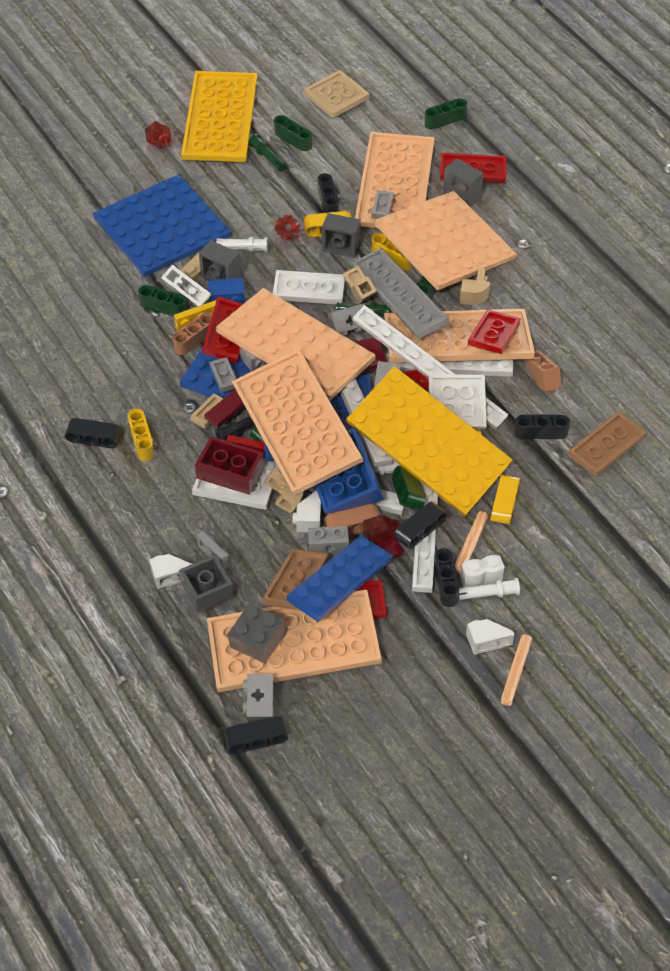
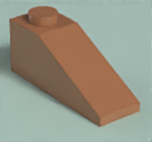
(544, 372)

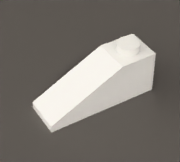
(186, 286)

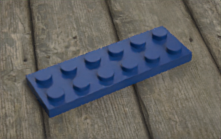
(339, 578)

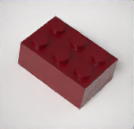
(229, 465)

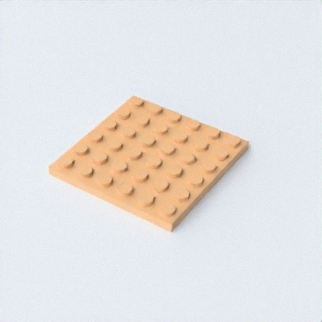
(445, 239)

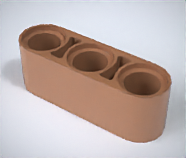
(191, 334)
(352, 518)

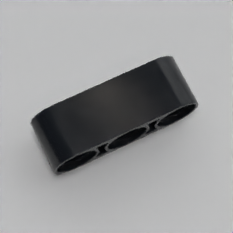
(327, 193)
(542, 426)
(93, 433)
(420, 525)
(446, 585)
(255, 735)

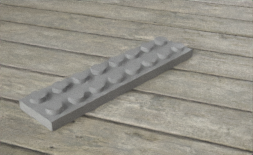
(401, 294)

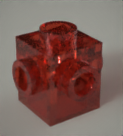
(158, 134)
(280, 227)

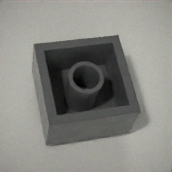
(464, 181)
(341, 235)
(219, 262)
(206, 583)
(256, 633)

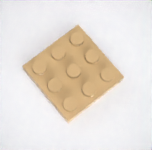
(336, 94)

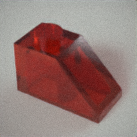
(380, 528)

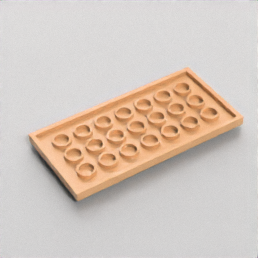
(398, 166)
(276, 328)
(451, 340)
(297, 422)
(309, 647)

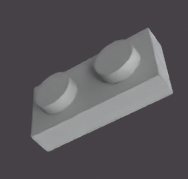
(382, 204)
(223, 374)
(210, 548)

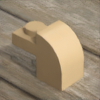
(361, 287)
(475, 291)
(286, 499)

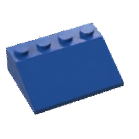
(353, 486)

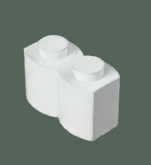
(482, 572)

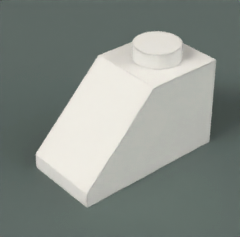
(308, 513)
(166, 570)
(488, 636)

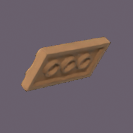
(607, 443)
(294, 571)

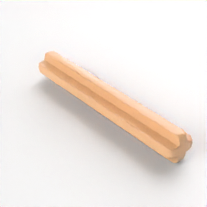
(471, 540)
(516, 670)

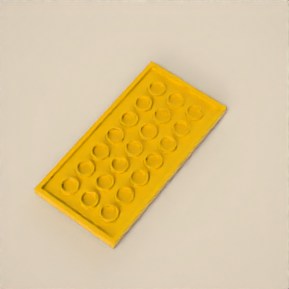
(219, 116)
(429, 441)

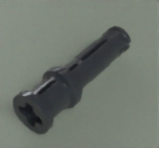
(234, 429)

